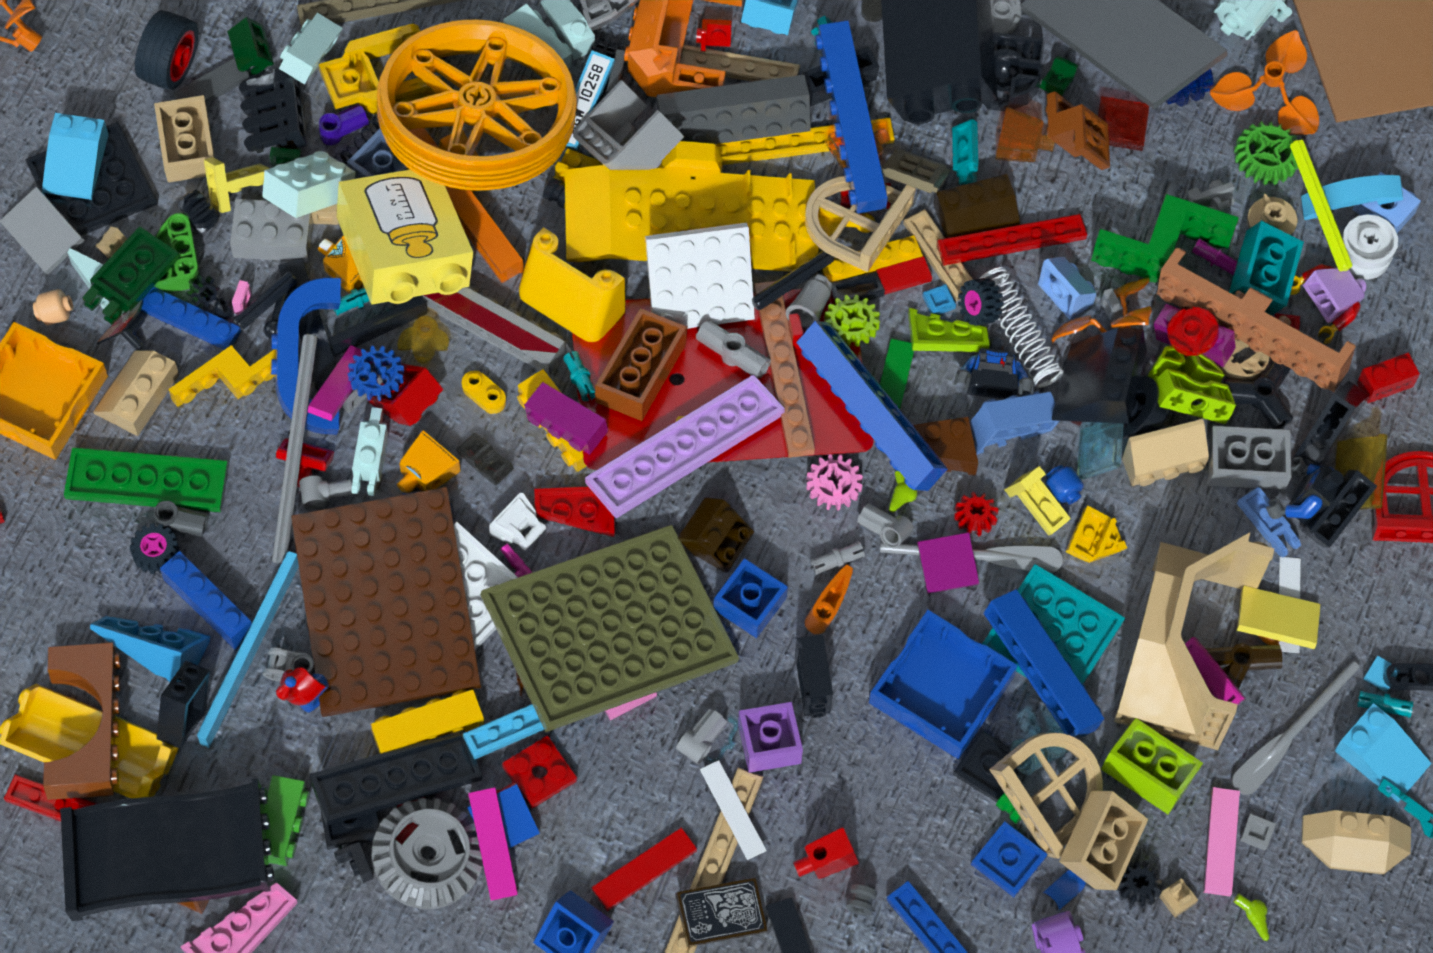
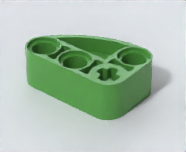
(179, 240)

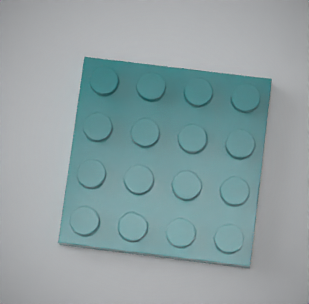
(1070, 619)

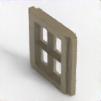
(915, 171)

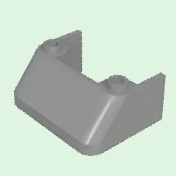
(610, 127)

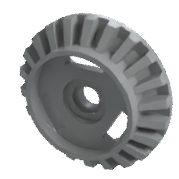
(396, 861)

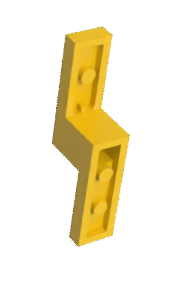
(231, 369)

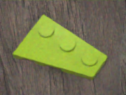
(941, 335)

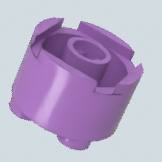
(1057, 934)

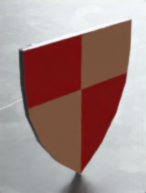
(127, 326)

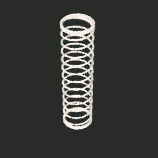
(998, 279)

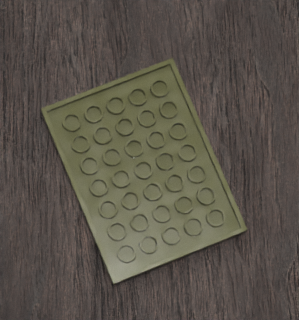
(608, 627)

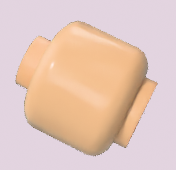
(52, 307)

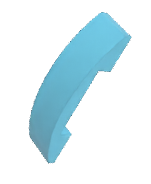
(1357, 191)

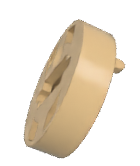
(1247, 370)

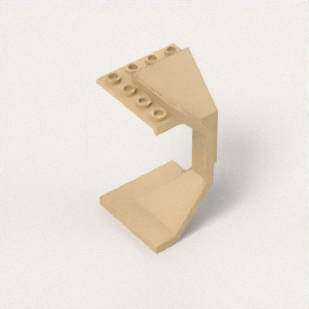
(1163, 679)

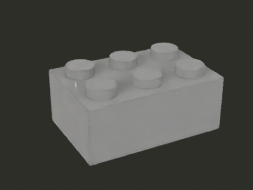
(269, 232)
(1249, 457)

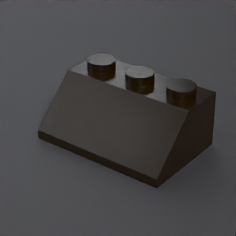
(977, 207)

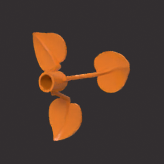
(23, 33)
(1282, 56)
(1135, 317)

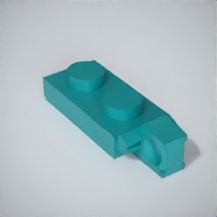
(965, 151)

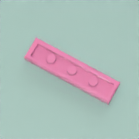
(1221, 841)

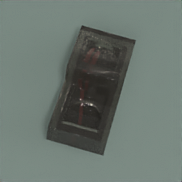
(484, 459)

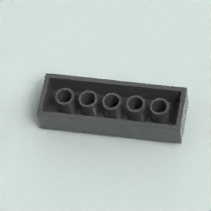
(739, 110)

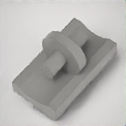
(1217, 197)

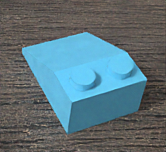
(770, 14)
(74, 155)
(1382, 751)

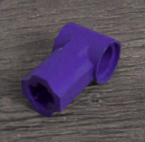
(342, 124)

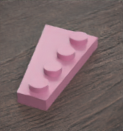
(247, 927)

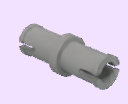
(837, 558)

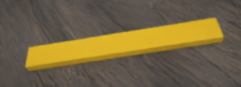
(787, 145)

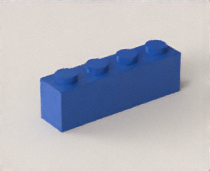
(206, 599)

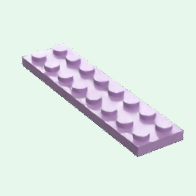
(684, 446)

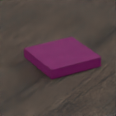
(948, 563)

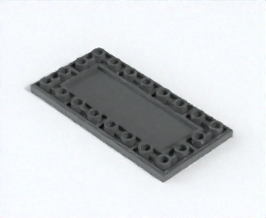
(1132, 42)

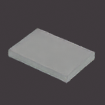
(41, 230)

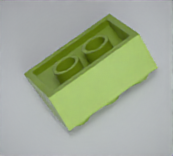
(1151, 766)

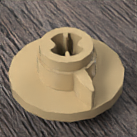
(1273, 212)

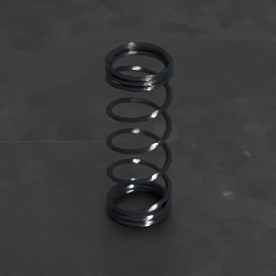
(347, 153)

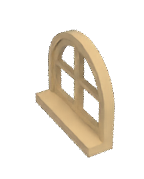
(881, 231)
(1027, 806)

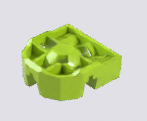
(1192, 380)

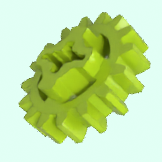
(852, 319)

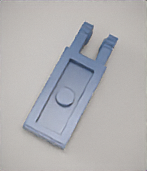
(1254, 507)

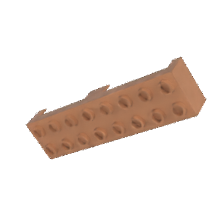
(1253, 326)

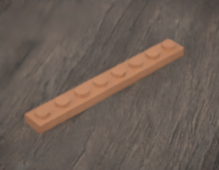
(785, 376)

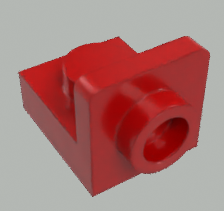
(714, 33)

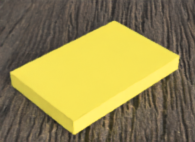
(1278, 617)

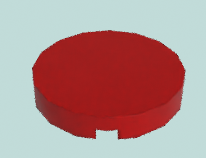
(1193, 331)

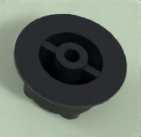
(1146, 413)

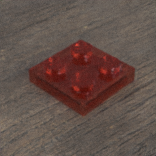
(1125, 122)

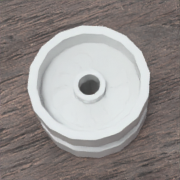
(1370, 245)

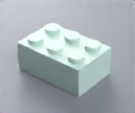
(305, 183)

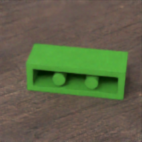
(284, 810)

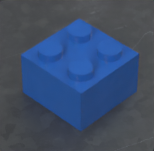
(750, 598)

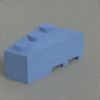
(1012, 418)

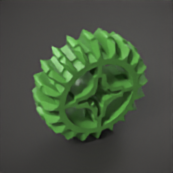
(1266, 161)

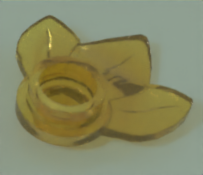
(423, 343)

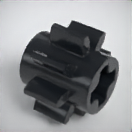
(197, 287)

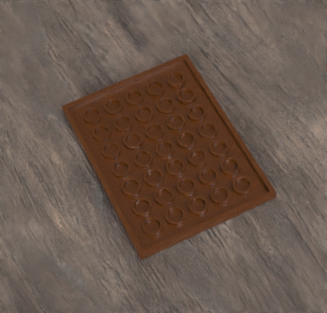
(385, 601)

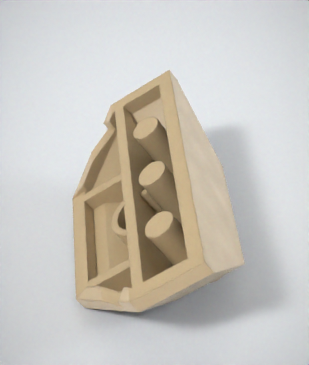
(1356, 840)

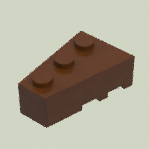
(951, 443)

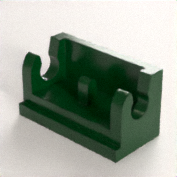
(250, 46)

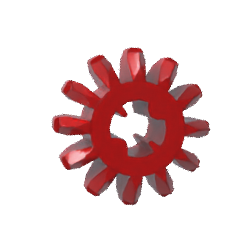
(978, 506)

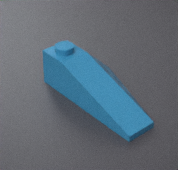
(152, 646)

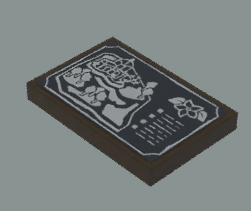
(721, 912)

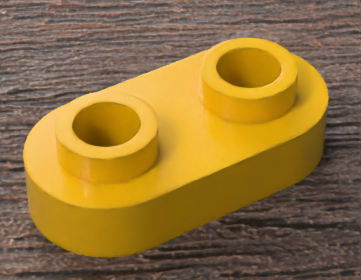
(482, 391)

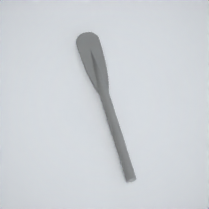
(1009, 556)
(1263, 762)

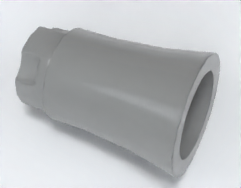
(811, 300)

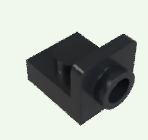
(359, 863)

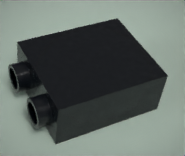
(938, 56)

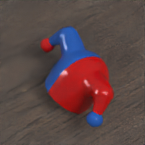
(302, 688)

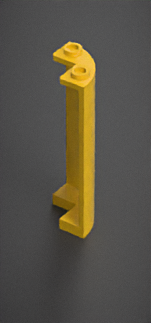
(57, 726)

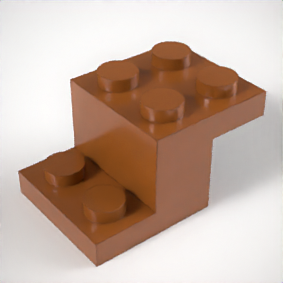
(1078, 130)

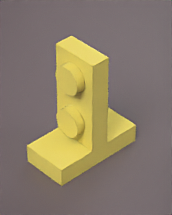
(221, 183)
(1039, 500)

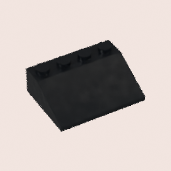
(1101, 377)

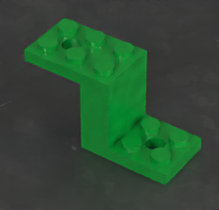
(1175, 218)

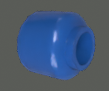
(1064, 484)

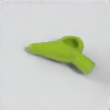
(902, 493)
(1256, 914)

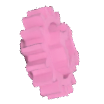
(842, 474)

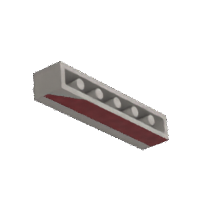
(499, 327)

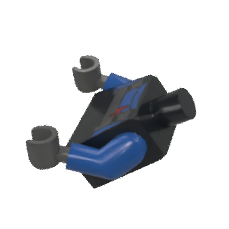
(994, 373)
(1312, 495)

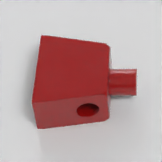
(837, 853)

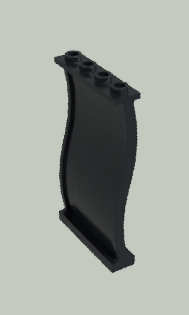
(165, 850)

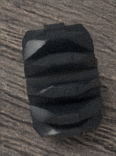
(198, 210)
(1149, 889)

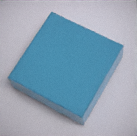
(939, 300)

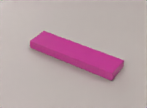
(335, 389)
(492, 844)

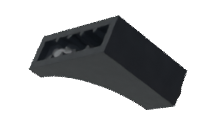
(1332, 422)

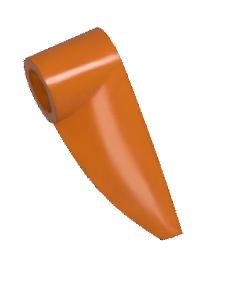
(828, 602)

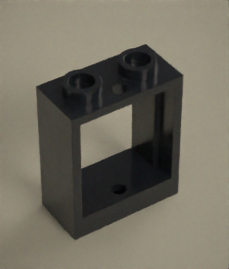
(182, 704)

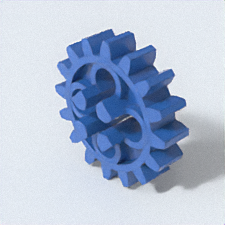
(389, 377)

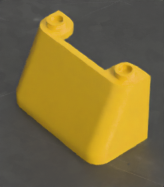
(568, 296)

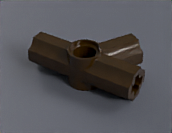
(1258, 658)

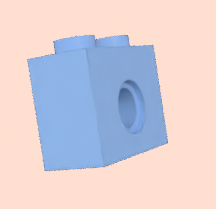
(1398, 212)

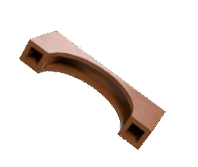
(90, 769)

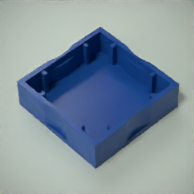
(943, 684)

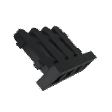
(280, 116)

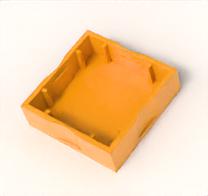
(44, 389)

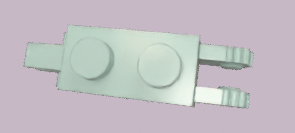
(370, 452)

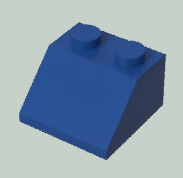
(573, 927)

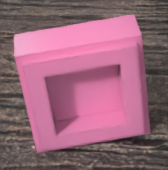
(241, 297)

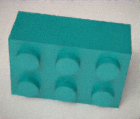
(1267, 264)

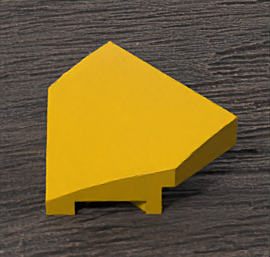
(1095, 537)

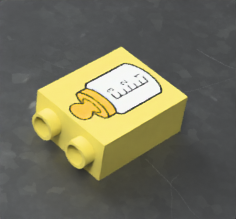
(403, 236)

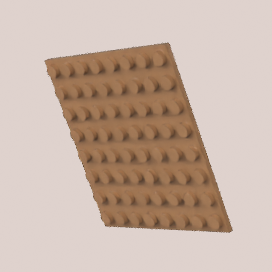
(1371, 54)

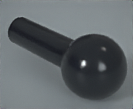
(271, 325)

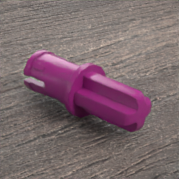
(1214, 256)

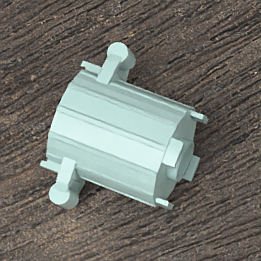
(1247, 16)

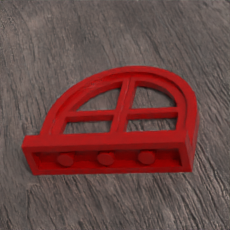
(1406, 527)

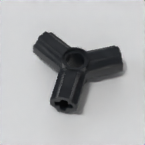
(1270, 404)

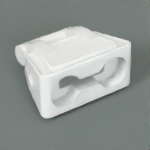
(514, 520)

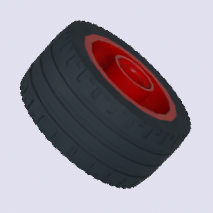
(166, 50)

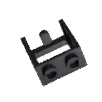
(813, 676)

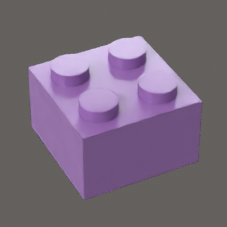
(770, 737)

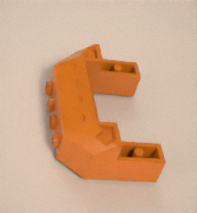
(658, 47)

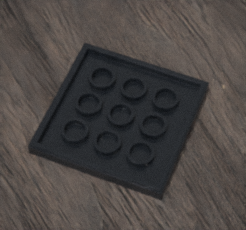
(118, 190)

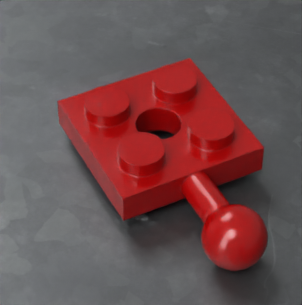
(535, 789)

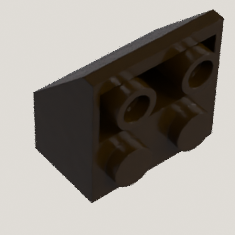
(716, 533)

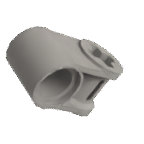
(283, 660)

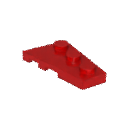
(574, 508)

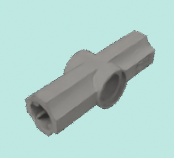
(722, 343)

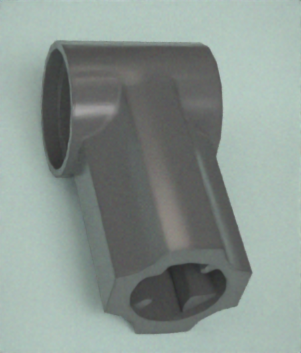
(183, 519)

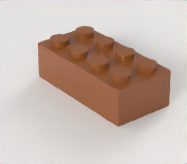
(640, 364)

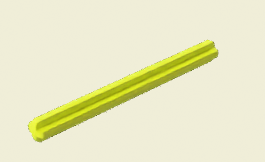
(1321, 205)

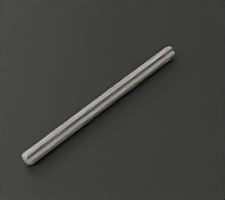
(294, 448)

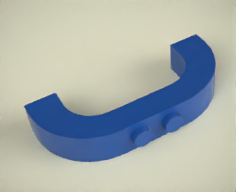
(313, 295)

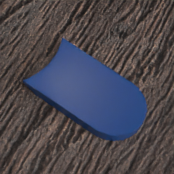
(1065, 888)

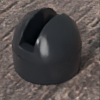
(219, 311)

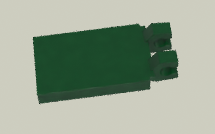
(130, 274)

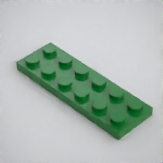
(145, 479)

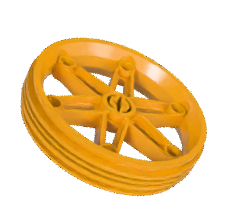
(476, 104)

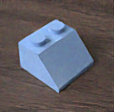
(1066, 286)

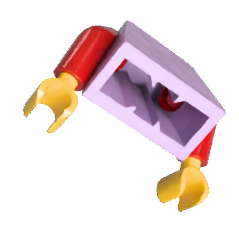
(1334, 294)

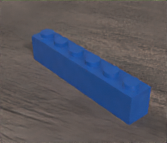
(1043, 665)

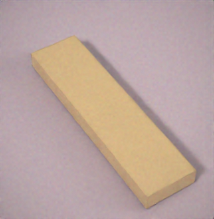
(927, 235)

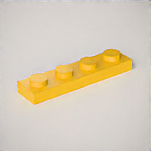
(893, 253)

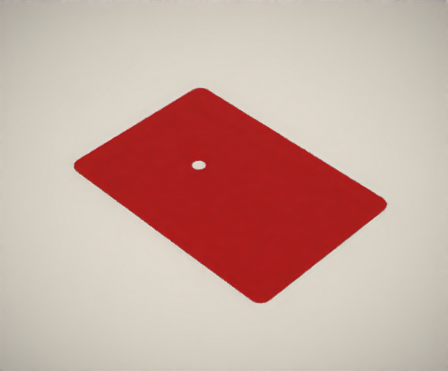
(706, 378)

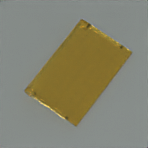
(1367, 457)

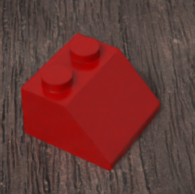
(413, 397)

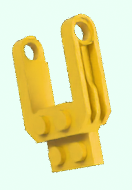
(353, 78)

